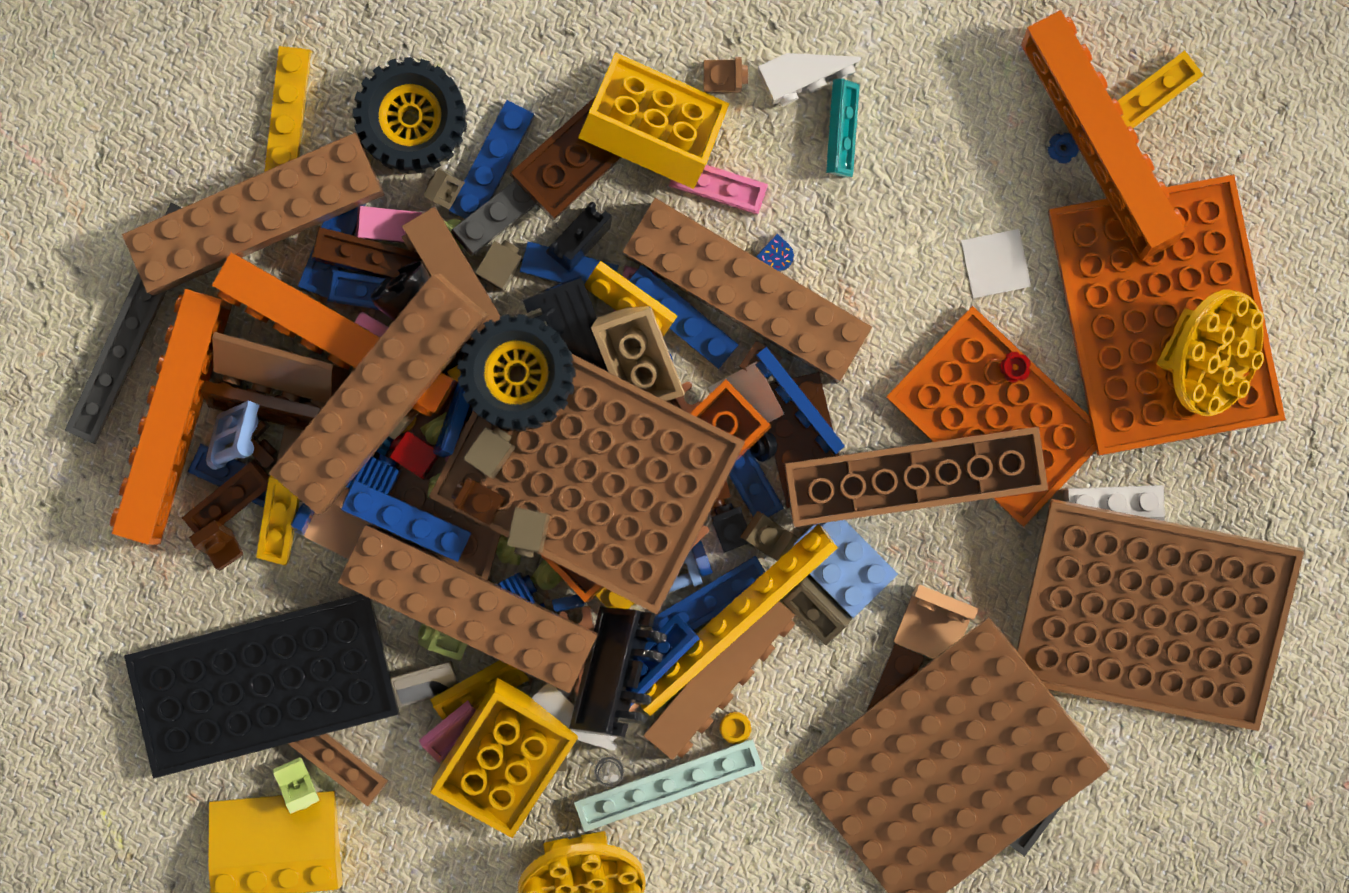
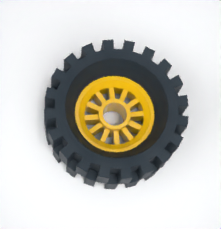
(395, 83)
(496, 342)

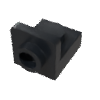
(729, 526)

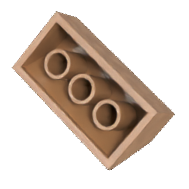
(276, 369)

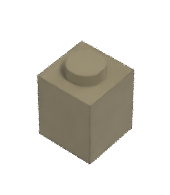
(500, 264)
(490, 451)
(528, 531)

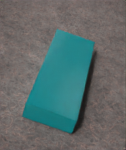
(842, 128)

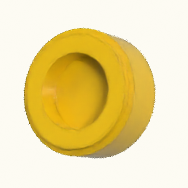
(735, 727)

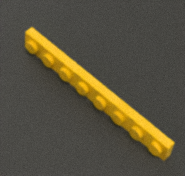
(743, 613)

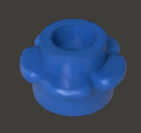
(1056, 153)

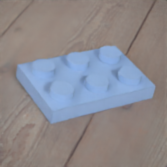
(853, 571)

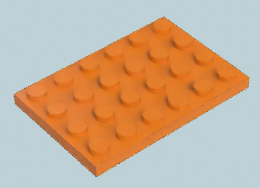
(963, 394)

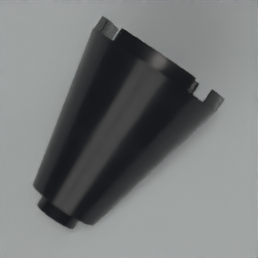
(395, 294)

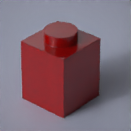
(413, 454)

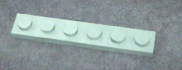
(668, 785)

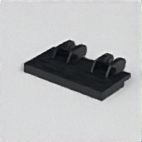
(571, 316)
(611, 670)

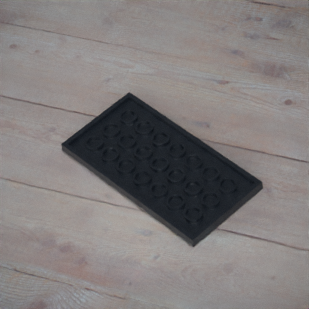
(261, 685)

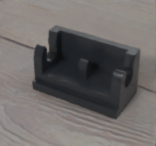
(580, 237)

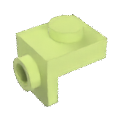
(296, 785)

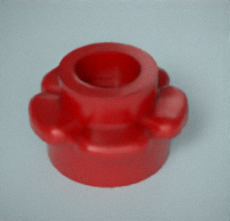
(1023, 367)

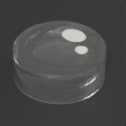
(609, 770)

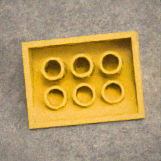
(654, 121)
(503, 759)
(268, 850)

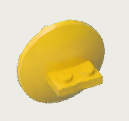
(1214, 351)
(583, 866)

